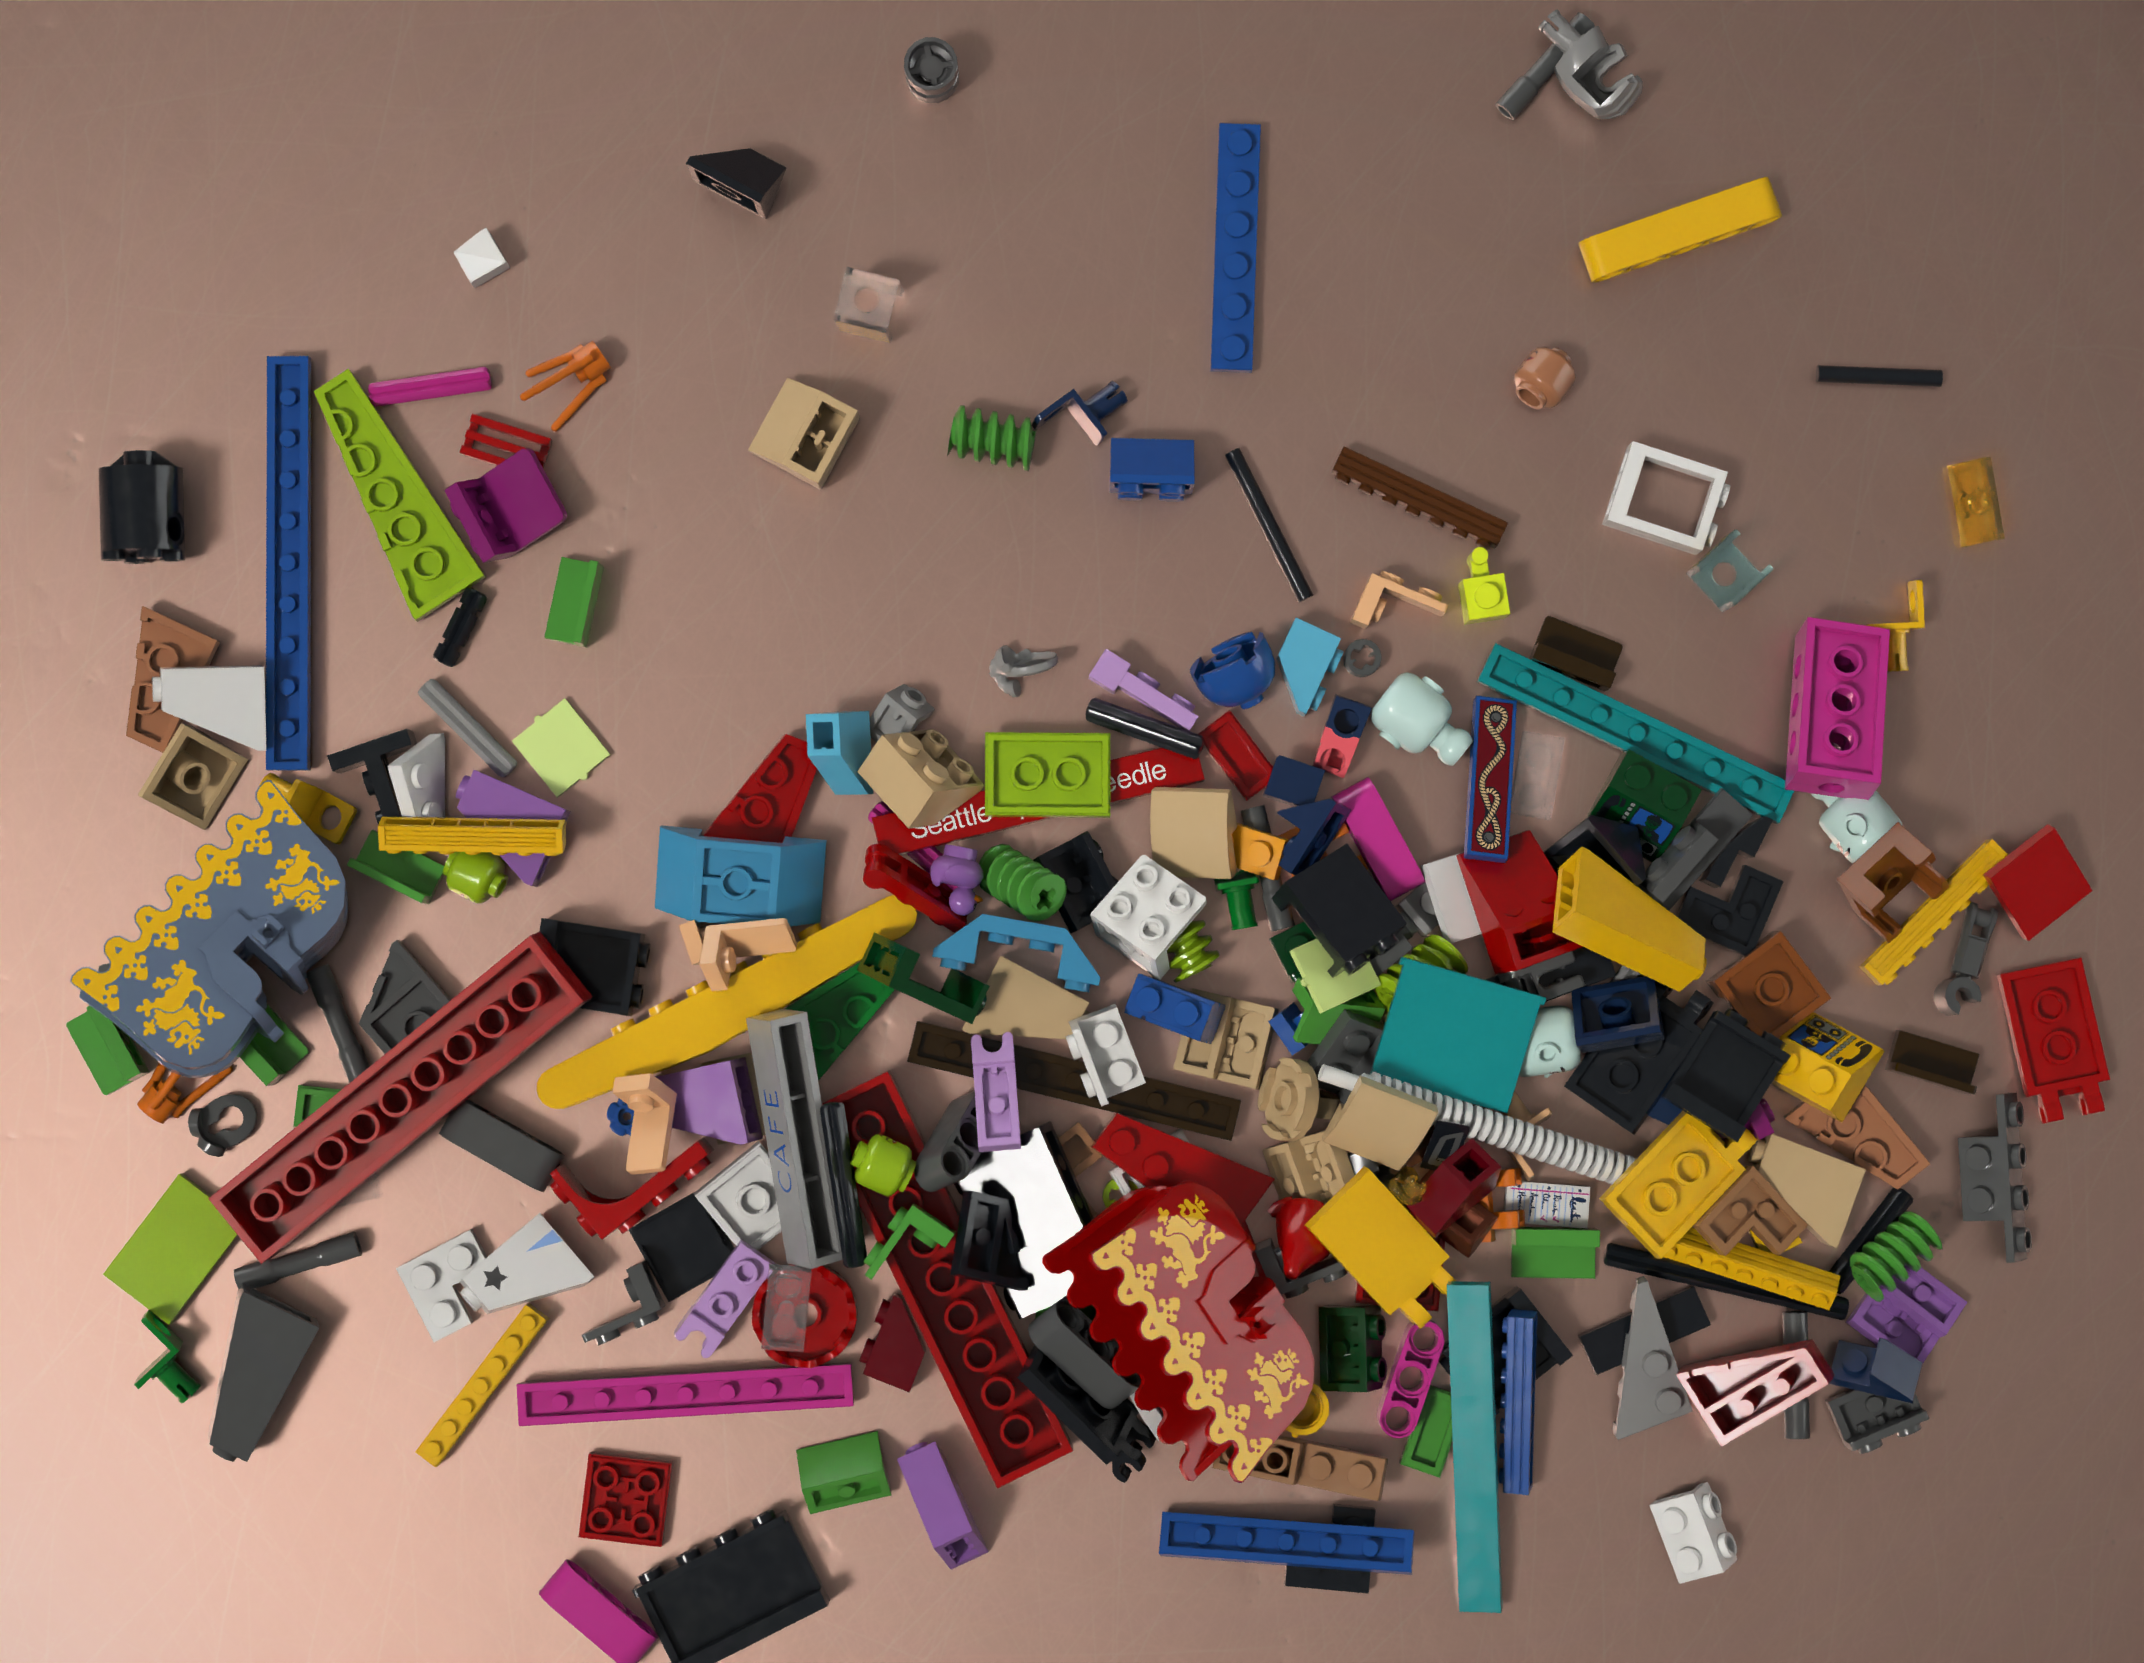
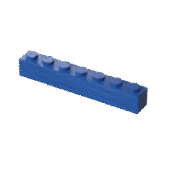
(1518, 1401)

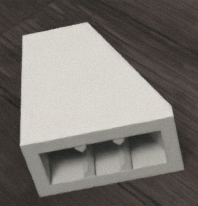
(217, 699)

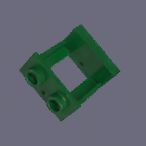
(893, 966)

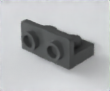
(1348, 1047)

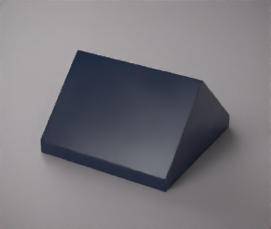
(1617, 1014)

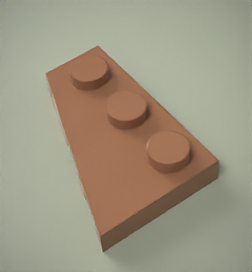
(162, 645)
(1866, 1137)

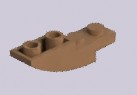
(1319, 1467)

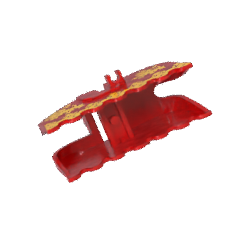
(1192, 1321)

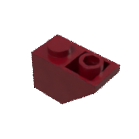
(1456, 1187)
(898, 1347)

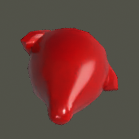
(1297, 1244)

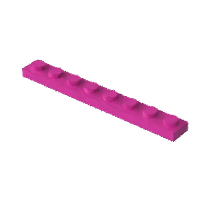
(684, 1394)

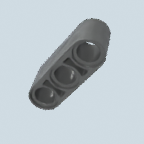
(502, 1144)
(951, 1147)
(1066, 1340)

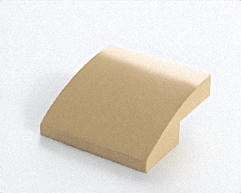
(1193, 831)
(1238, 1047)
(1380, 1123)
(1308, 1168)

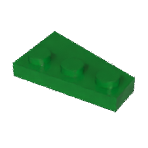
(840, 1012)

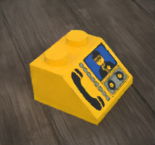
(1826, 1065)

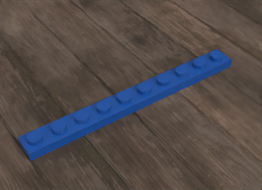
(288, 564)

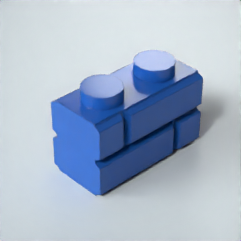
(1174, 1008)

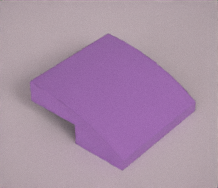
(1910, 1315)

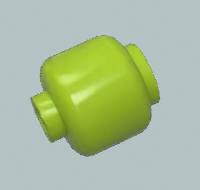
(476, 876)
(883, 1165)

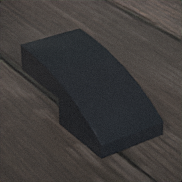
(1744, 843)

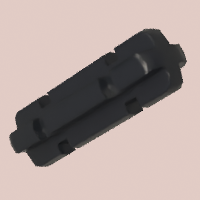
(460, 627)

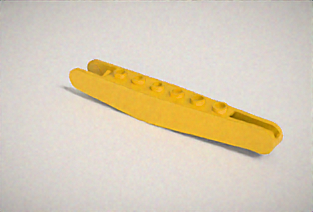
(715, 1017)

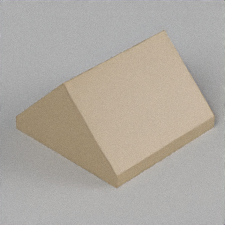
(193, 776)

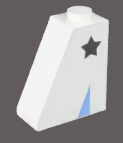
(524, 1269)

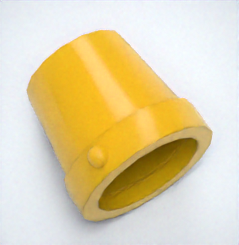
(1313, 1415)

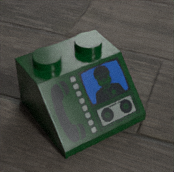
(1646, 798)

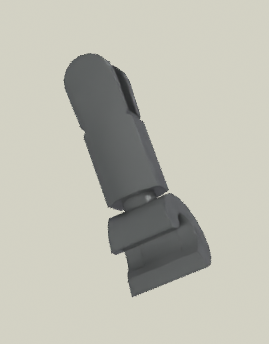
(1967, 961)

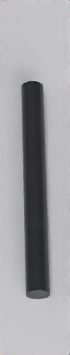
(1269, 525)

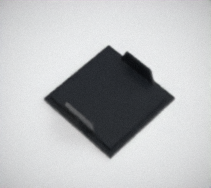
(682, 1246)

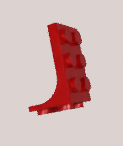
(605, 1215)

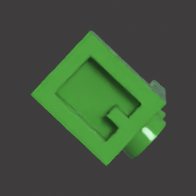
(929, 1231)

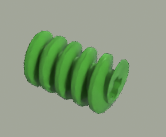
(992, 438)
(1021, 883)
(1892, 1252)

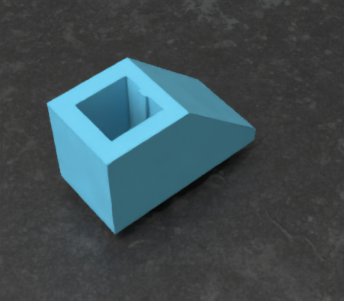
(1303, 663)
(839, 747)

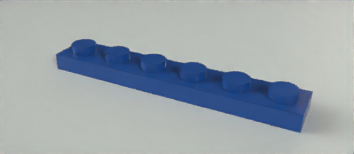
(1235, 248)
(1287, 1543)

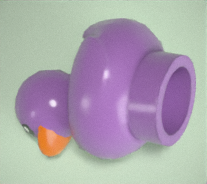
(959, 869)

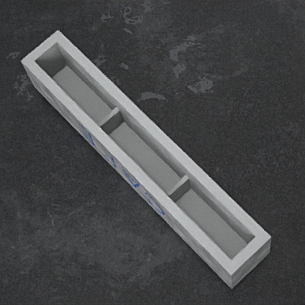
(795, 1136)

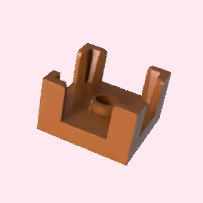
(1884, 872)
(1770, 987)

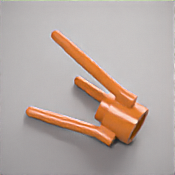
(584, 362)
(162, 1096)

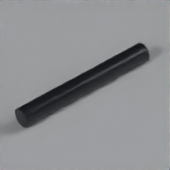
(1883, 376)

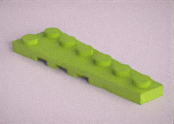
(411, 526)

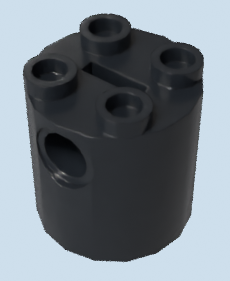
(141, 509)

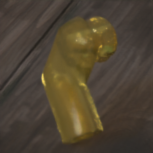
(1405, 1186)

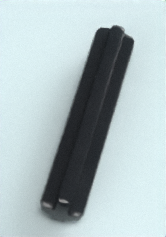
(1144, 728)
(1888, 1211)

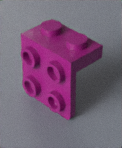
(507, 506)

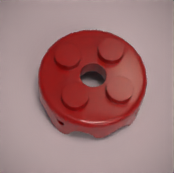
(834, 1321)

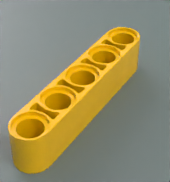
(1680, 229)

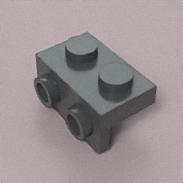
(1868, 1418)

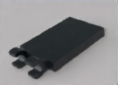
(1632, 1078)
(1103, 1430)

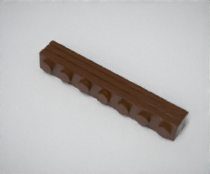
(1419, 498)

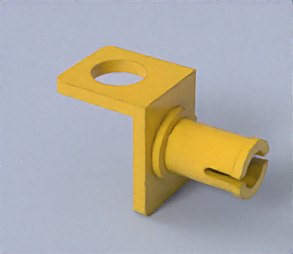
(1897, 641)
(311, 803)

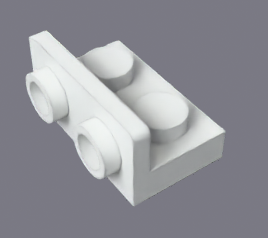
(1106, 1054)

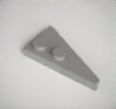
(1649, 1382)

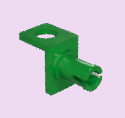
(1239, 898)
(165, 1366)

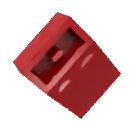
(1516, 905)

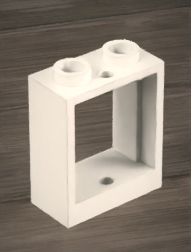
(1625, 484)

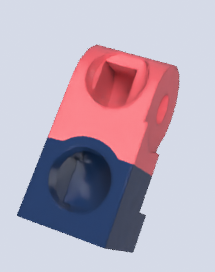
(1341, 735)

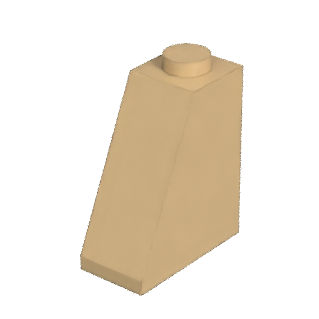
(1025, 1005)
(1811, 1182)

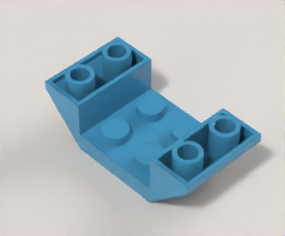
(739, 878)
(964, 947)

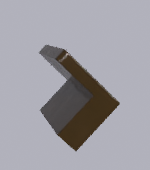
(1576, 653)
(1932, 1062)

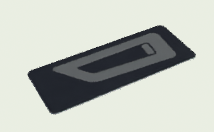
(1445, 1140)

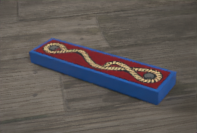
(1490, 779)

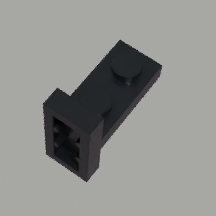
(377, 777)

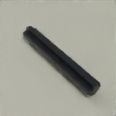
(843, 1184)

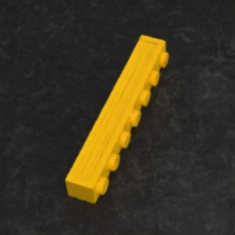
(472, 835)
(1933, 914)
(1759, 1270)
(482, 1385)

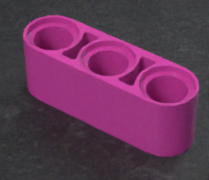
(1379, 840)
(1410, 1398)
(598, 1614)

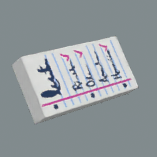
(1550, 1203)

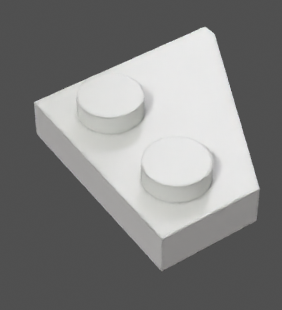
(420, 778)

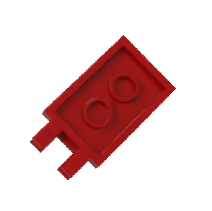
(2055, 1036)

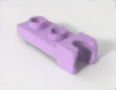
(1113, 674)
(996, 1095)
(725, 1296)

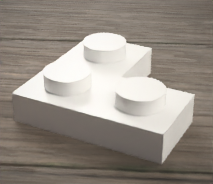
(433, 1279)

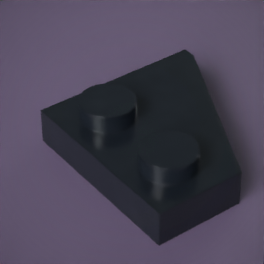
(987, 1243)

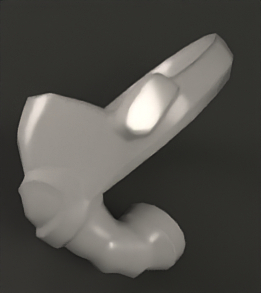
(1009, 664)

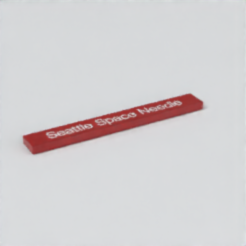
(1129, 779)

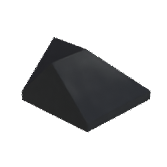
(740, 177)
(1609, 840)

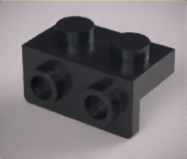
(1085, 875)

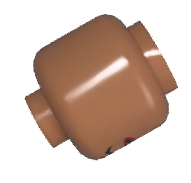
(1544, 377)

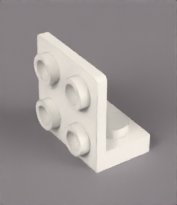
(1146, 914)

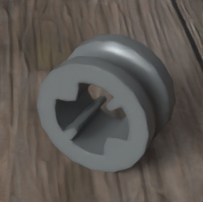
(1367, 669)

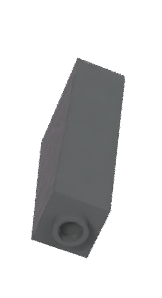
(257, 1367)

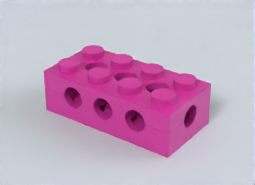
(1837, 709)

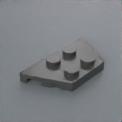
(400, 999)

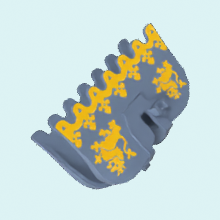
(187, 977)

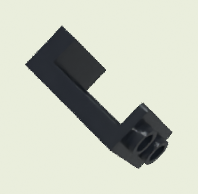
(1343, 909)
(603, 961)
(1726, 1074)
(1549, 1348)

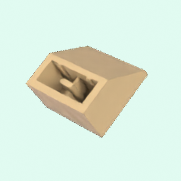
(805, 432)
(919, 776)

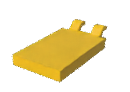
(1675, 1182)
(1381, 1246)

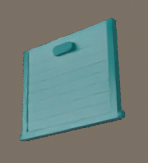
(1456, 1034)

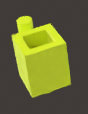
(1482, 595)

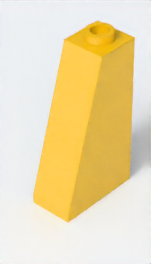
(1624, 923)

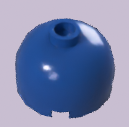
(1237, 671)

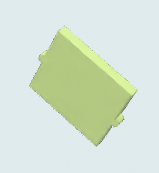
(561, 747)
(1326, 991)

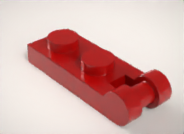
(910, 885)

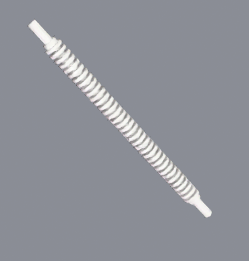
(1505, 1131)

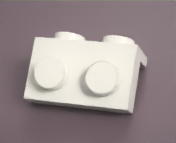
(1694, 1533)

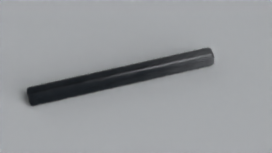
(1645, 1263)

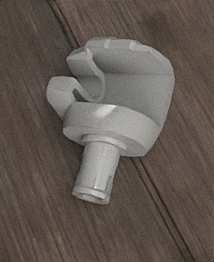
(1583, 66)

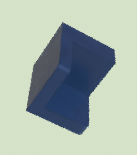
(1293, 782)

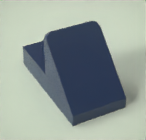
(1318, 827)
(1877, 1371)

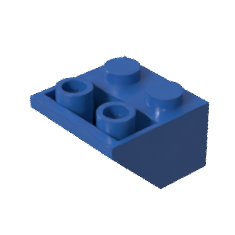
(1152, 468)

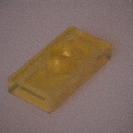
(1976, 502)

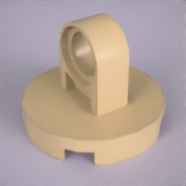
(1293, 1100)

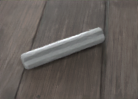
(467, 728)

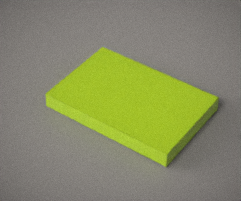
(1047, 775)
(172, 1250)

